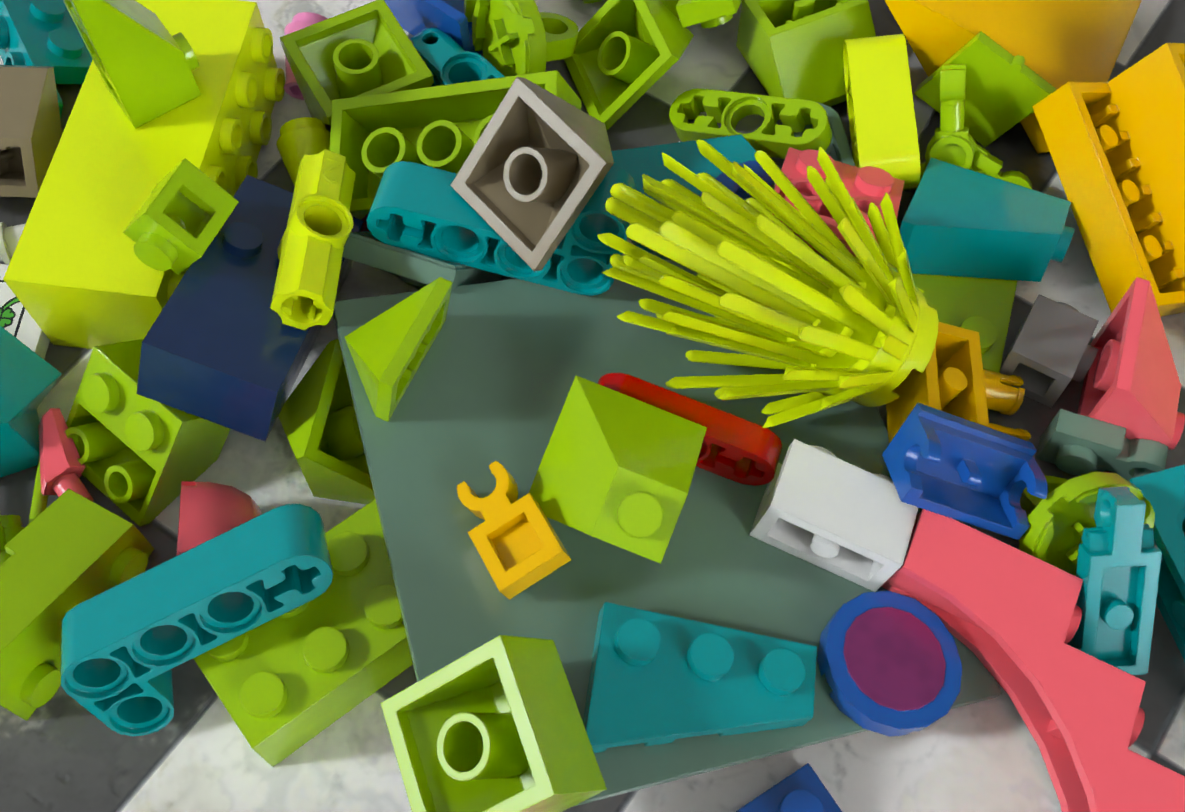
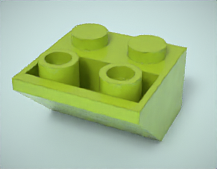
(799, 44)
(134, 444)

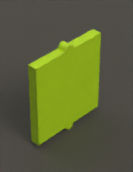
(997, 88)

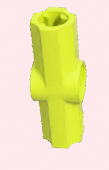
(314, 241)

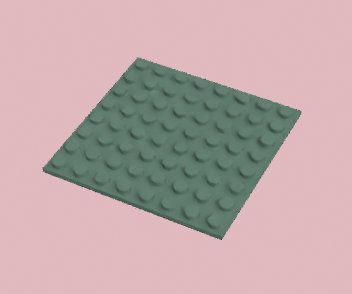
(496, 395)

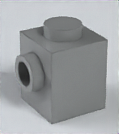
(1050, 349)

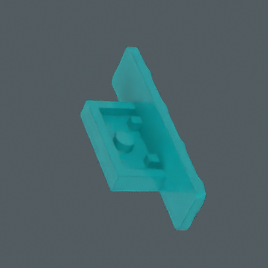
(43, 36)

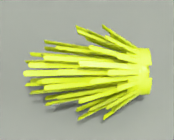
(832, 325)

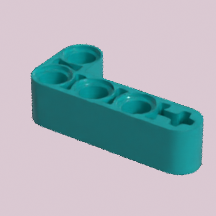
(427, 216)
(130, 637)

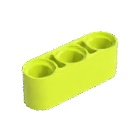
(882, 106)

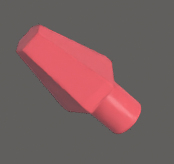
(59, 457)

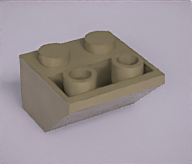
(27, 128)

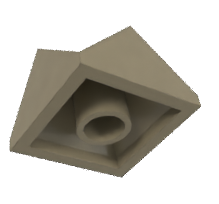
(534, 169)

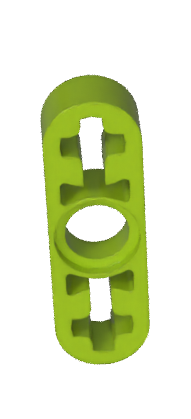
(731, 107)

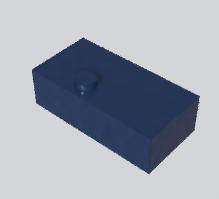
(217, 339)

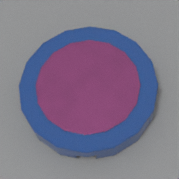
(889, 663)

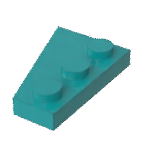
(689, 678)

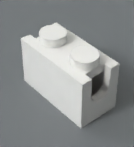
(835, 516)

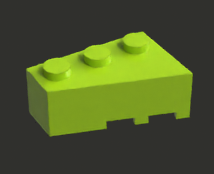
(54, 565)

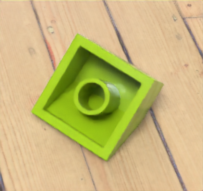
(494, 733)

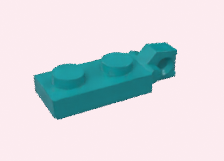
(1118, 583)

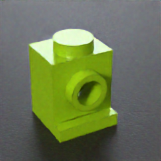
(174, 230)

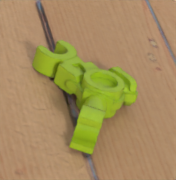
(952, 140)

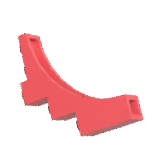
(1019, 626)

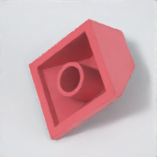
(1134, 372)

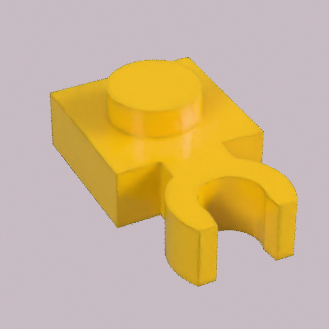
(515, 537)

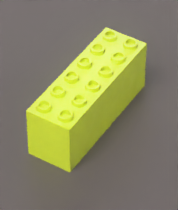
(72, 258)

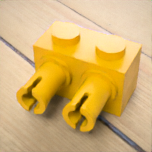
(958, 385)

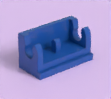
(964, 470)

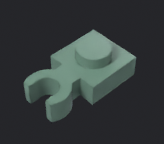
(1091, 445)

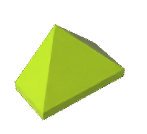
(395, 344)

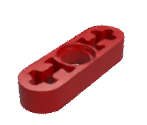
(730, 445)

